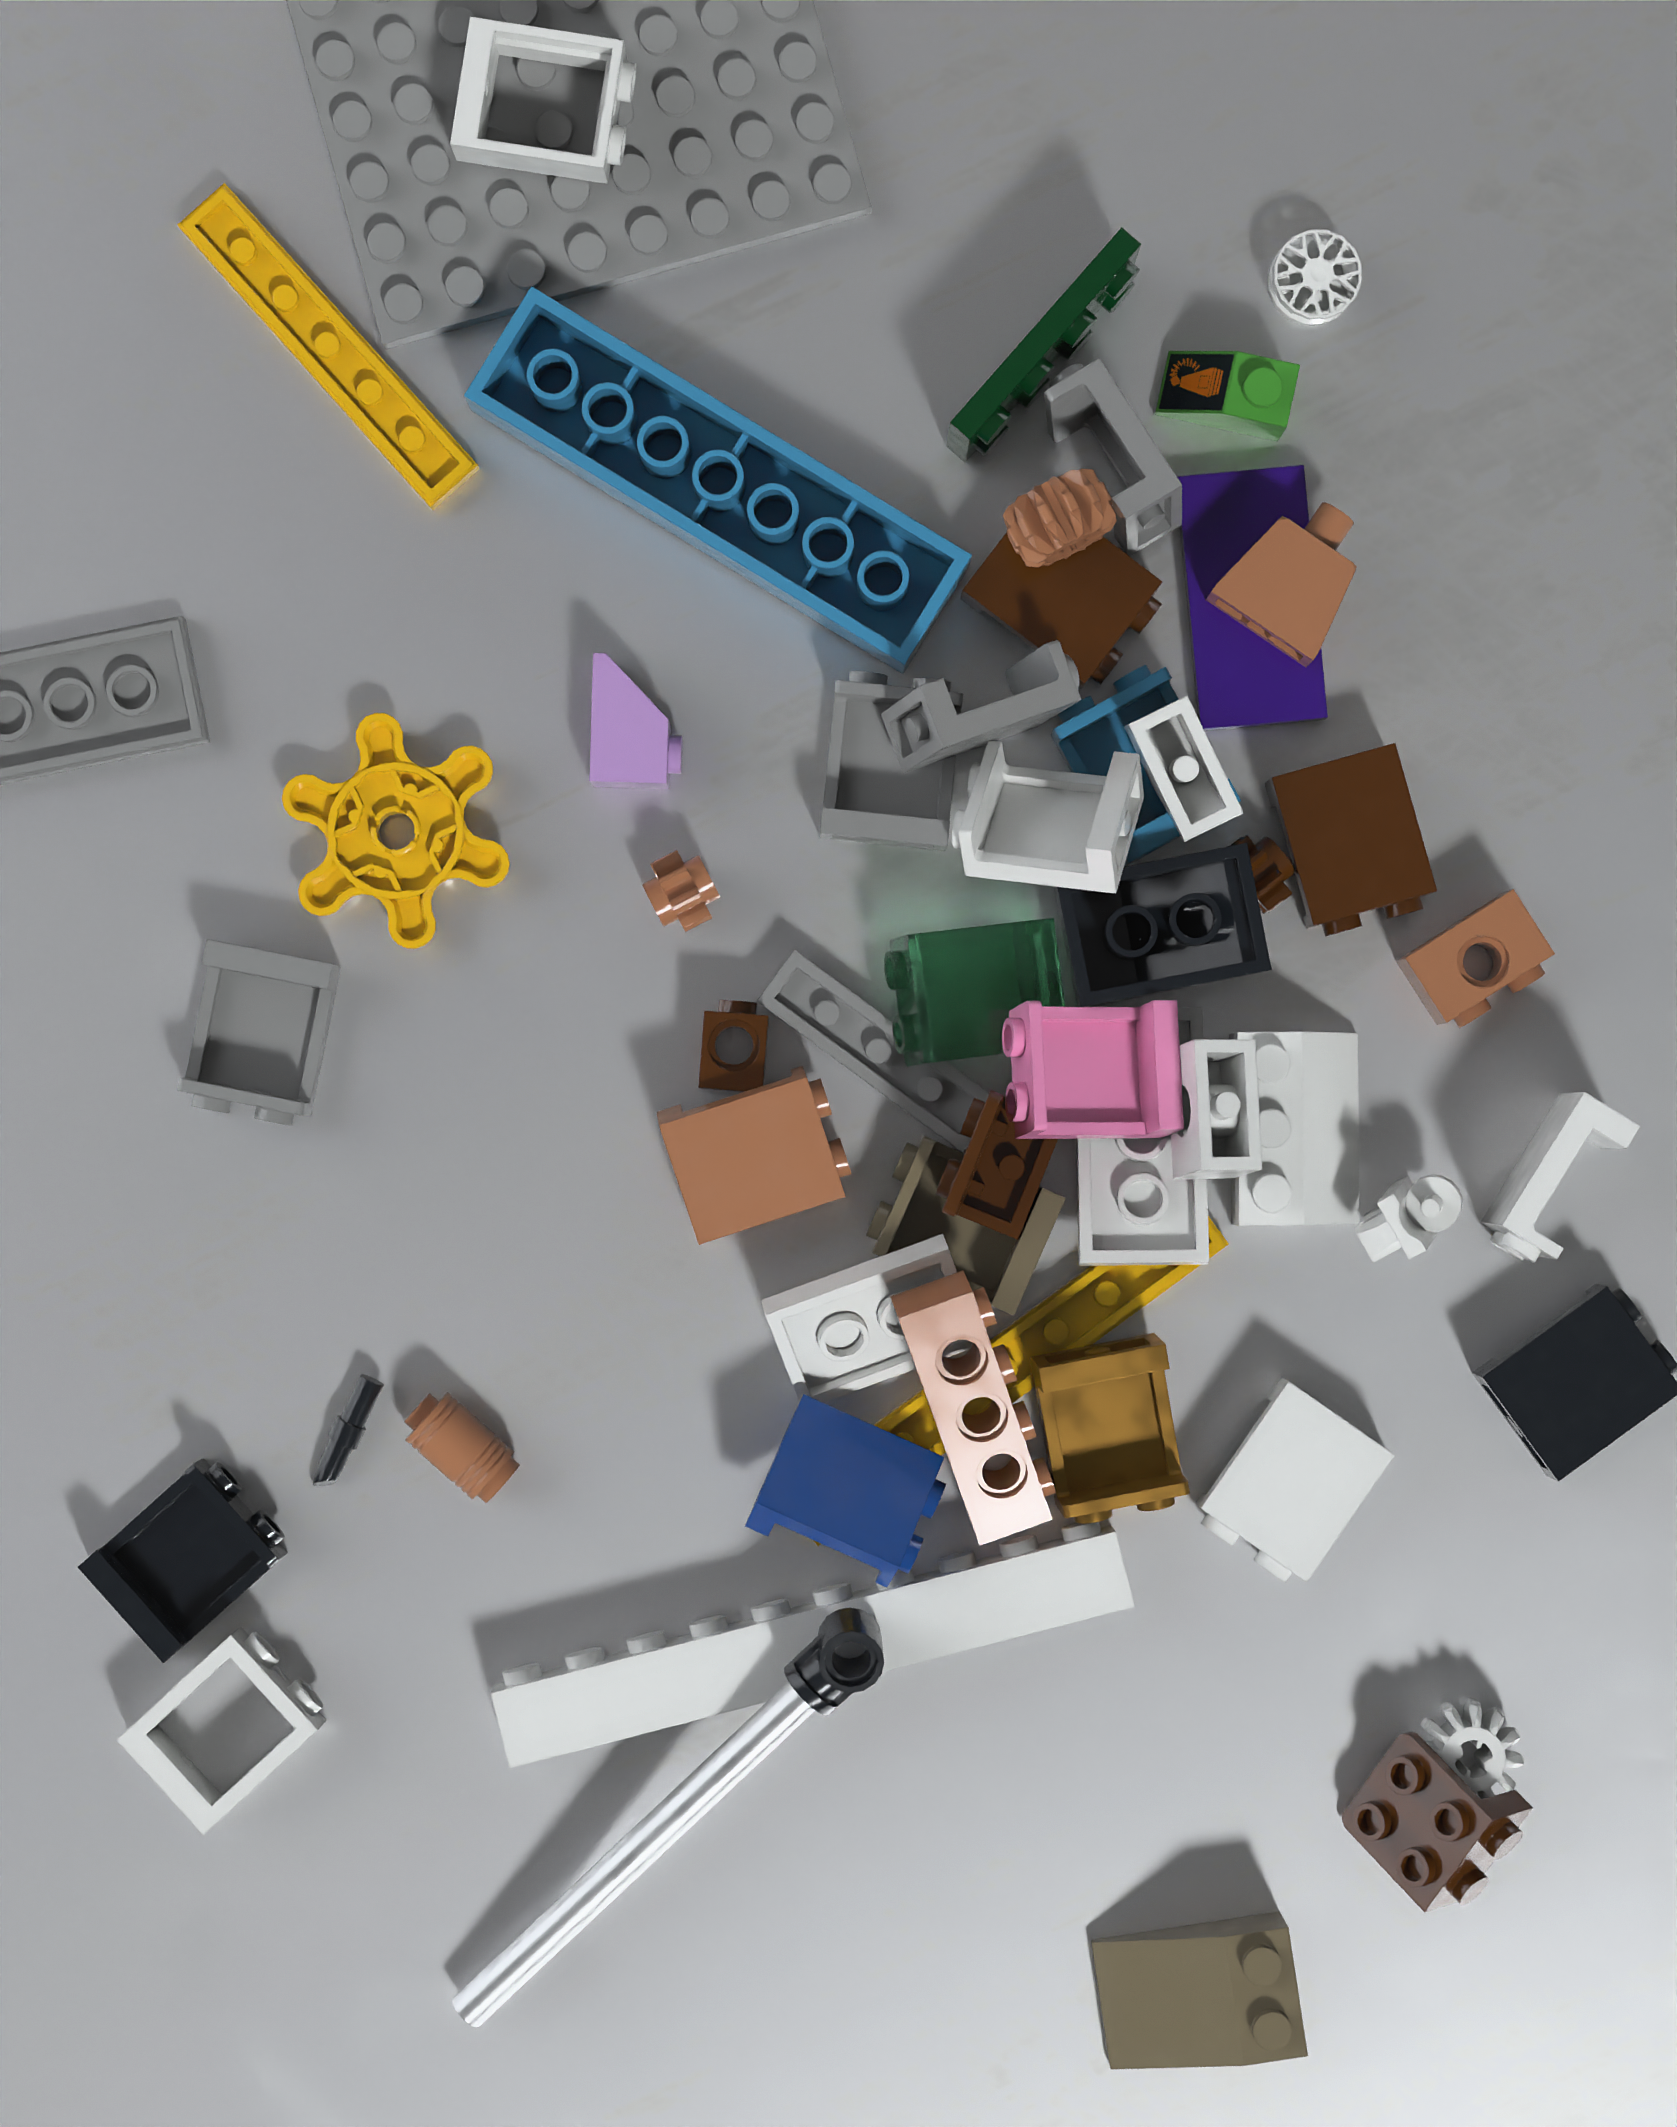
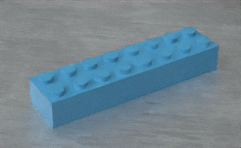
(717, 480)

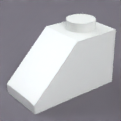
(1184, 768)

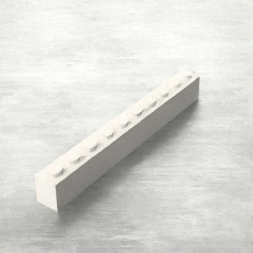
(744, 1661)

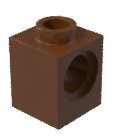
(733, 1077)

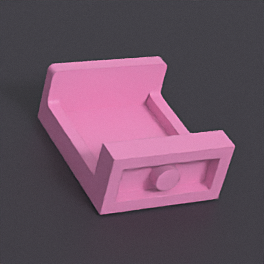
(1094, 1071)

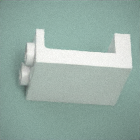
(1049, 822)
(1542, 1166)
(1293, 1483)

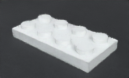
(1130, 1201)

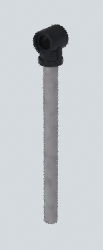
(816, 1682)

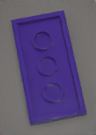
(1235, 671)

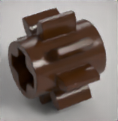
(1269, 870)

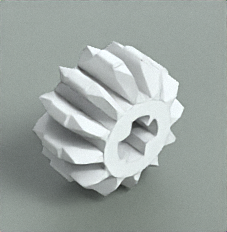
(1482, 1732)

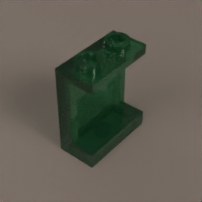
(963, 982)

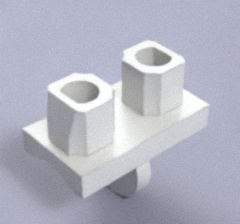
(1410, 1216)

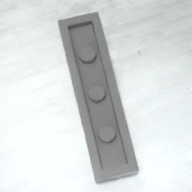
(865, 1045)

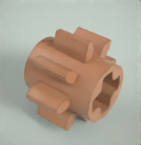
(681, 890)

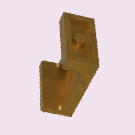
(1109, 1427)

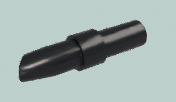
(347, 1430)

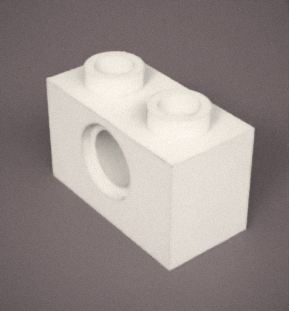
(1218, 1110)

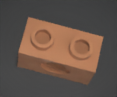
(1438, 967)

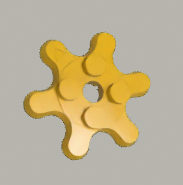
(352, 819)

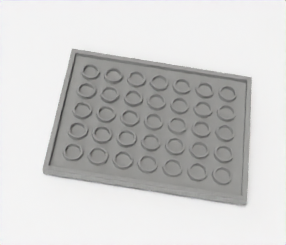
(724, 148)

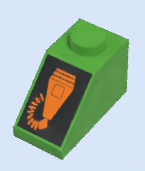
(1228, 391)

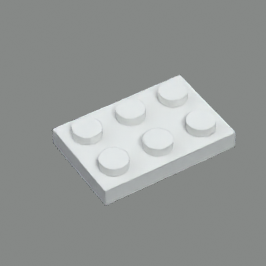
(844, 1326)

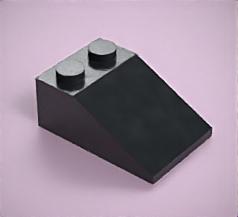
(1165, 927)

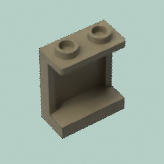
(985, 1255)

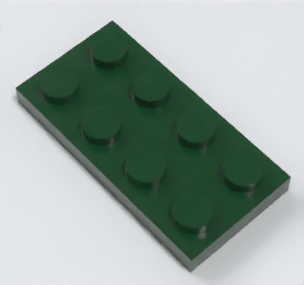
(1057, 333)

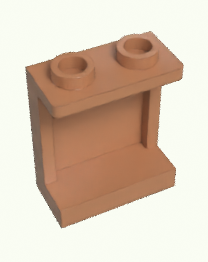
(754, 1156)

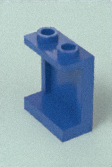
(850, 1488)

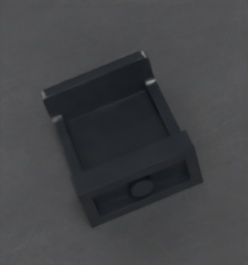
(1580, 1381)
(185, 1558)

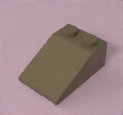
(1200, 1995)

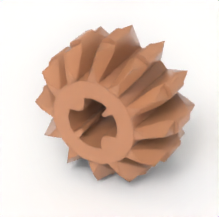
(1059, 517)

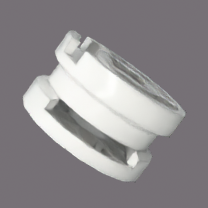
(1314, 277)

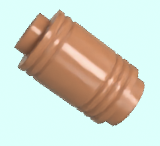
(460, 1446)

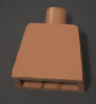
(1290, 583)

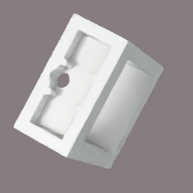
(493, 38)
(177, 1773)

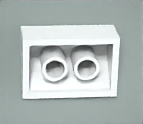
(1305, 1132)

